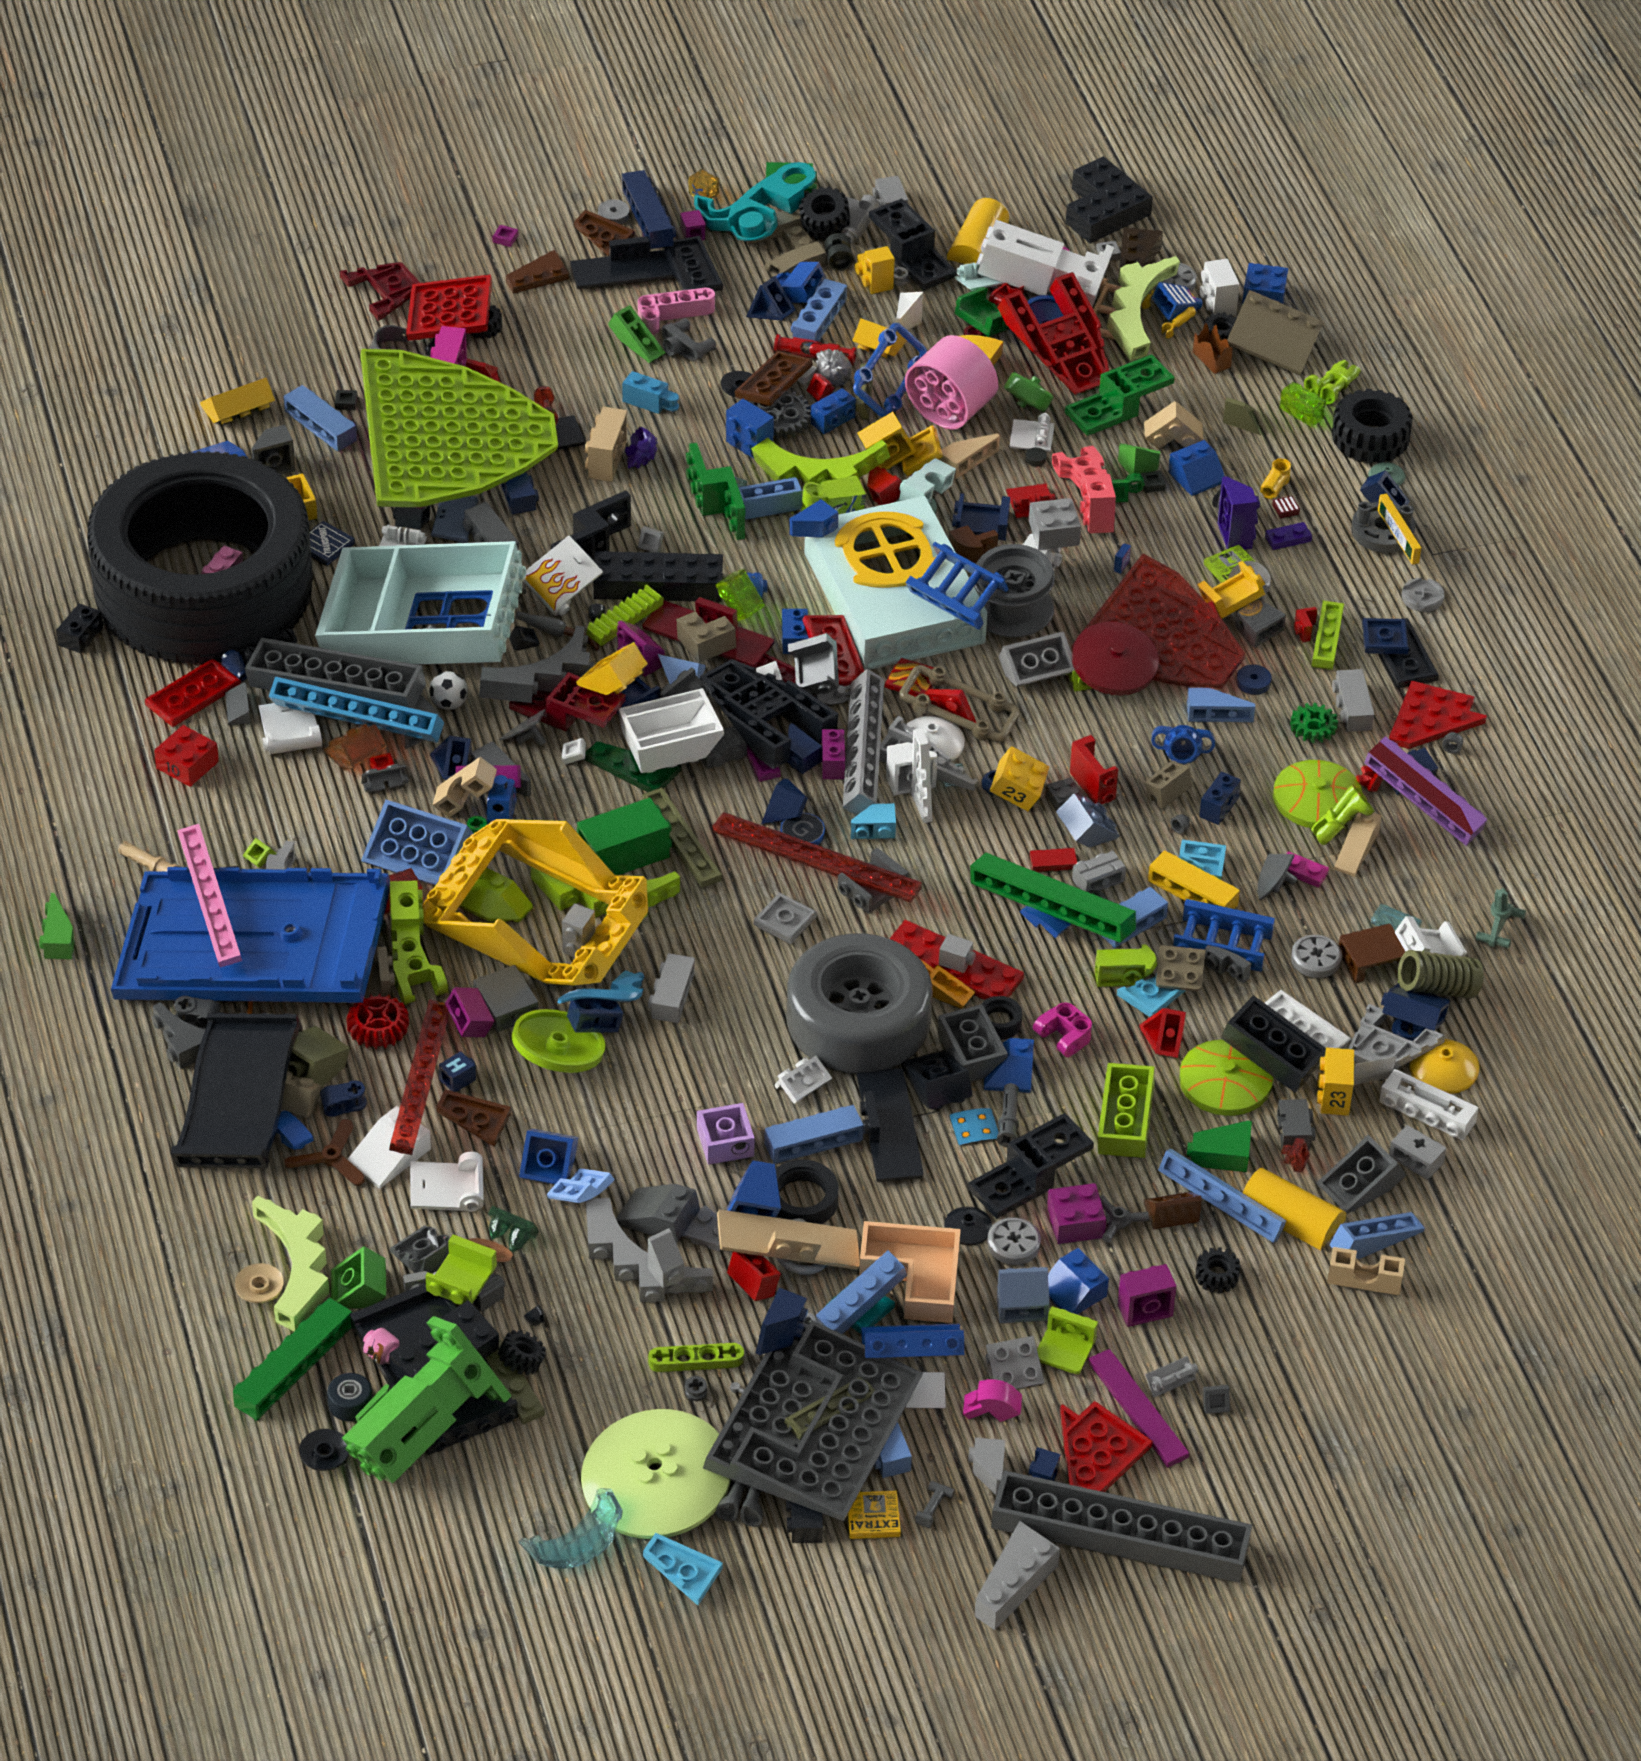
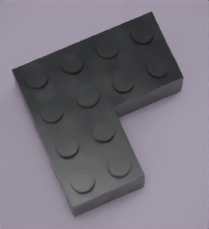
(1107, 201)

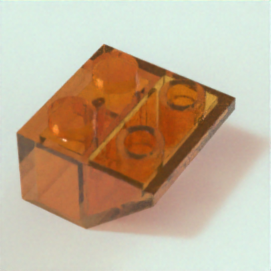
(356, 746)

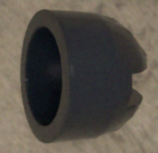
(595, 611)
(535, 1316)

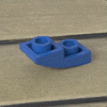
(1052, 924)
(292, 1131)

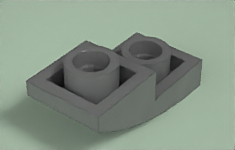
(1224, 960)

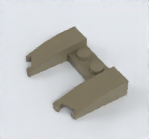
(803, 246)

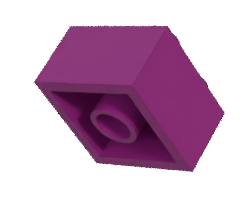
(1076, 1213)
(1146, 1295)

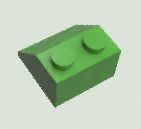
(359, 1279)

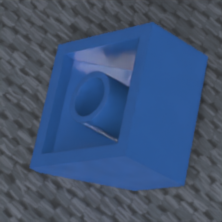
(1196, 468)
(548, 1156)
(1076, 1283)

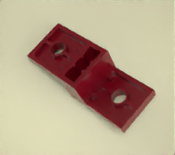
(571, 702)

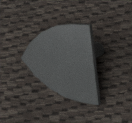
(532, 731)
(1274, 873)

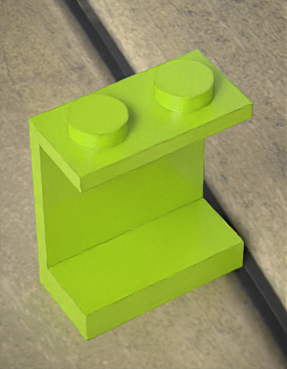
(462, 1271)

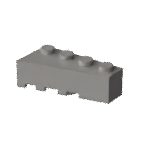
(1017, 1573)

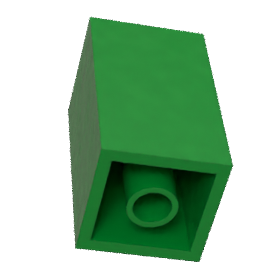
(628, 836)

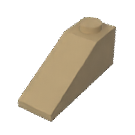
(969, 453)
(1358, 843)

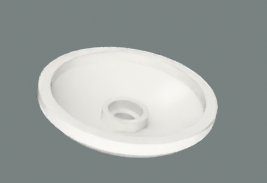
(942, 733)

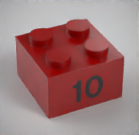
(186, 755)

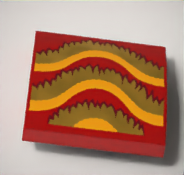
(900, 674)

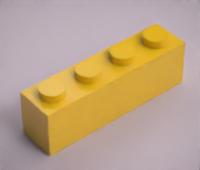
(1191, 882)

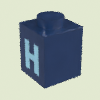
(457, 1072)

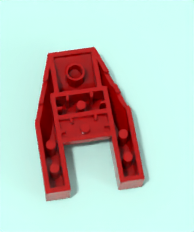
(1066, 345)

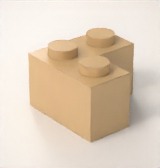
(1171, 424)

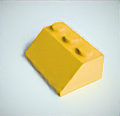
(238, 401)
(614, 671)

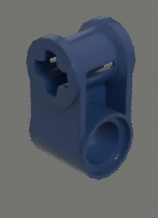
(341, 1099)

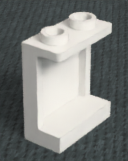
(1429, 940)

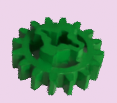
(1314, 722)

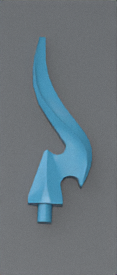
(623, 989)

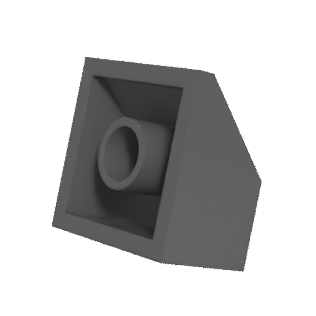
(275, 449)

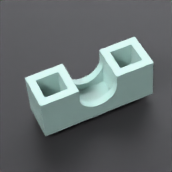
(932, 477)

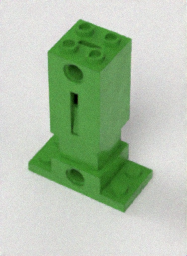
(422, 1406)

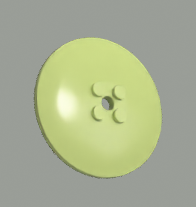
(663, 1499)

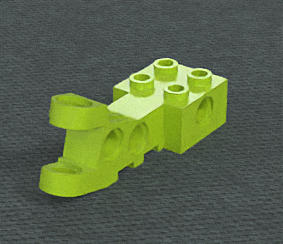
(406, 928)

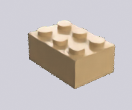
(606, 443)

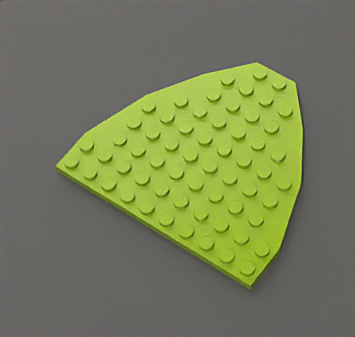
(446, 429)

